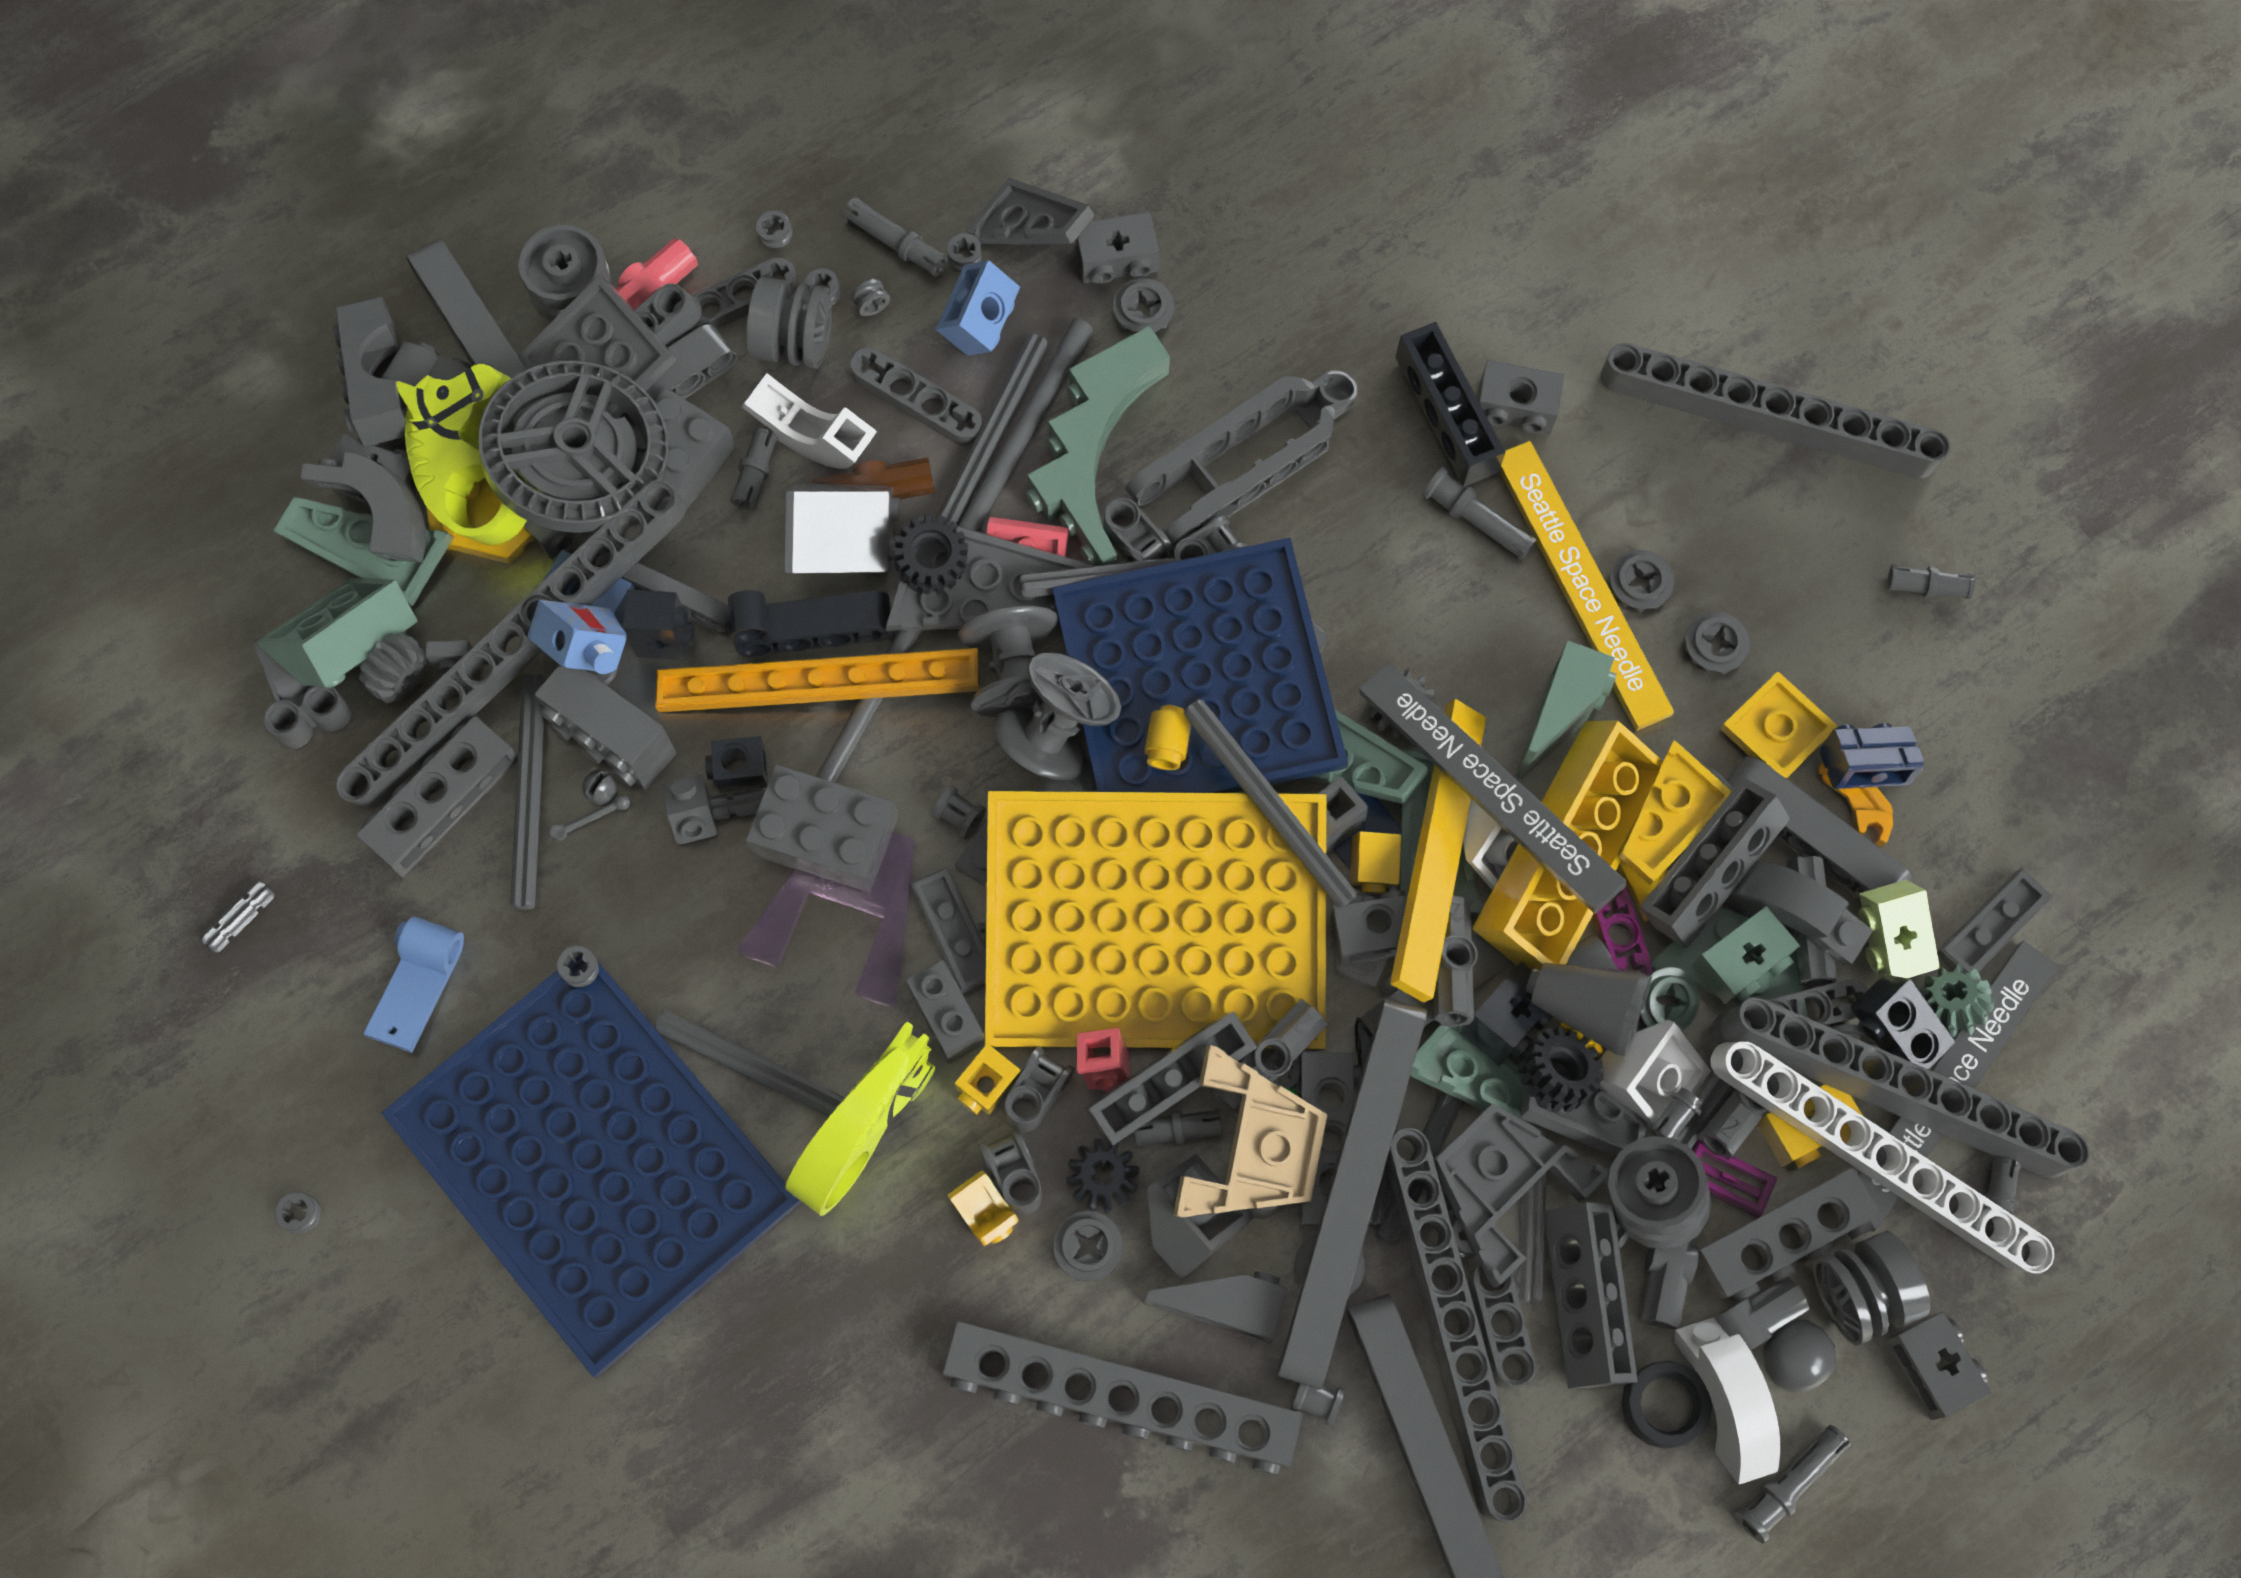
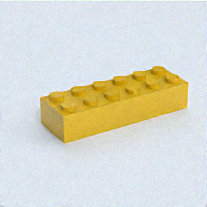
(1598, 798)

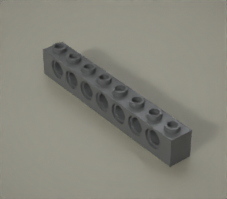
(1278, 1424)

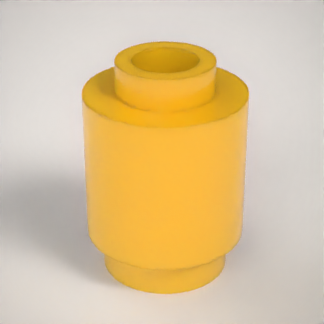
(1167, 738)

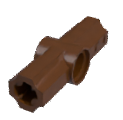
(908, 477)

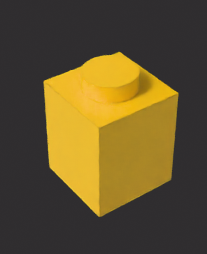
(1375, 861)

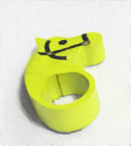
(444, 448)
(857, 1124)

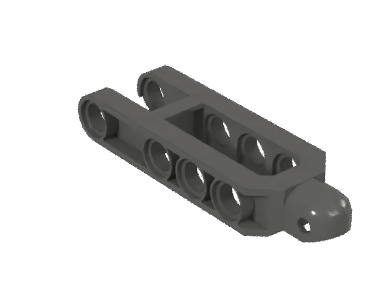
(1314, 401)

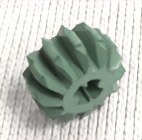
(1959, 999)

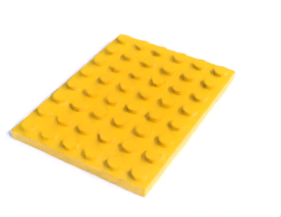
(1147, 916)

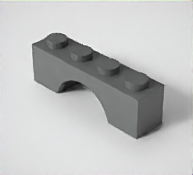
(366, 339)

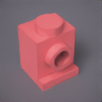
(1106, 1070)

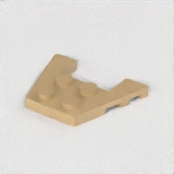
(1272, 1145)

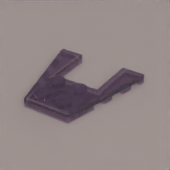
(887, 900)

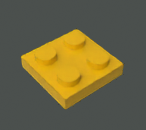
(1779, 726)

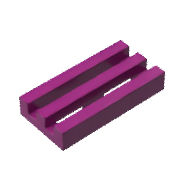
(1754, 1209)

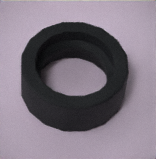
(1699, 1396)

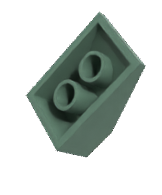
(1574, 689)

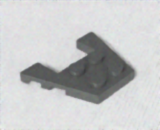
(1492, 1169)

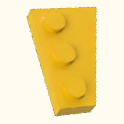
(1672, 814)

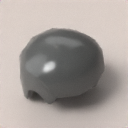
(1800, 1356)

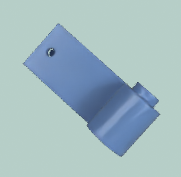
(426, 963)

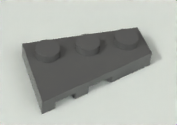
(1598, 1122)

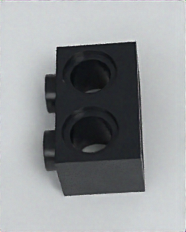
(1909, 1028)

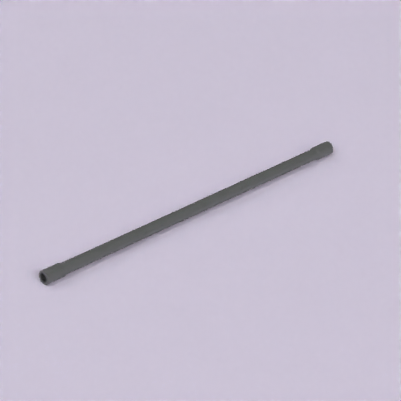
(1067, 353)

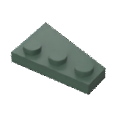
(1374, 765)
(1466, 1073)

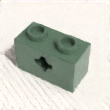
(1763, 939)

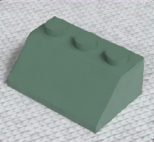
(339, 630)

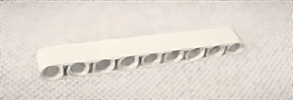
(1901, 1161)

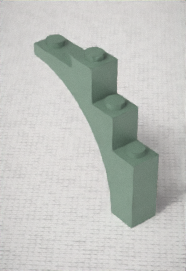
(1101, 392)

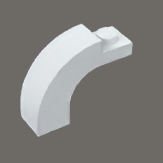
(817, 435)
(1740, 1396)

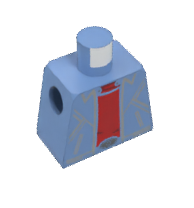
(578, 635)

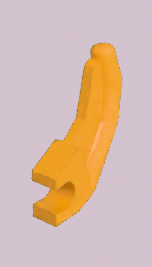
(1868, 808)

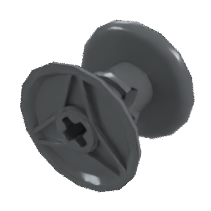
(1010, 637)
(1045, 736)

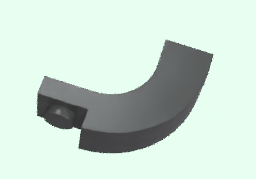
(397, 516)
(1802, 906)

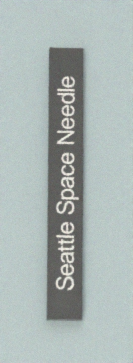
(1493, 788)
(1970, 1056)

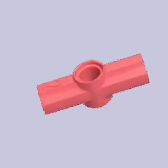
(665, 267)

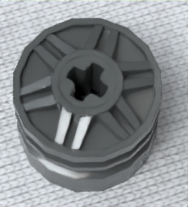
(781, 322)
(1872, 1287)

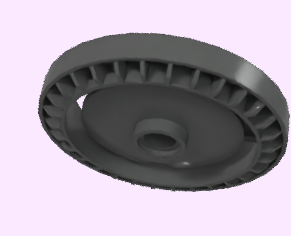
(572, 484)

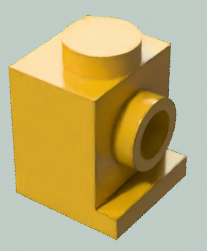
(986, 1065)

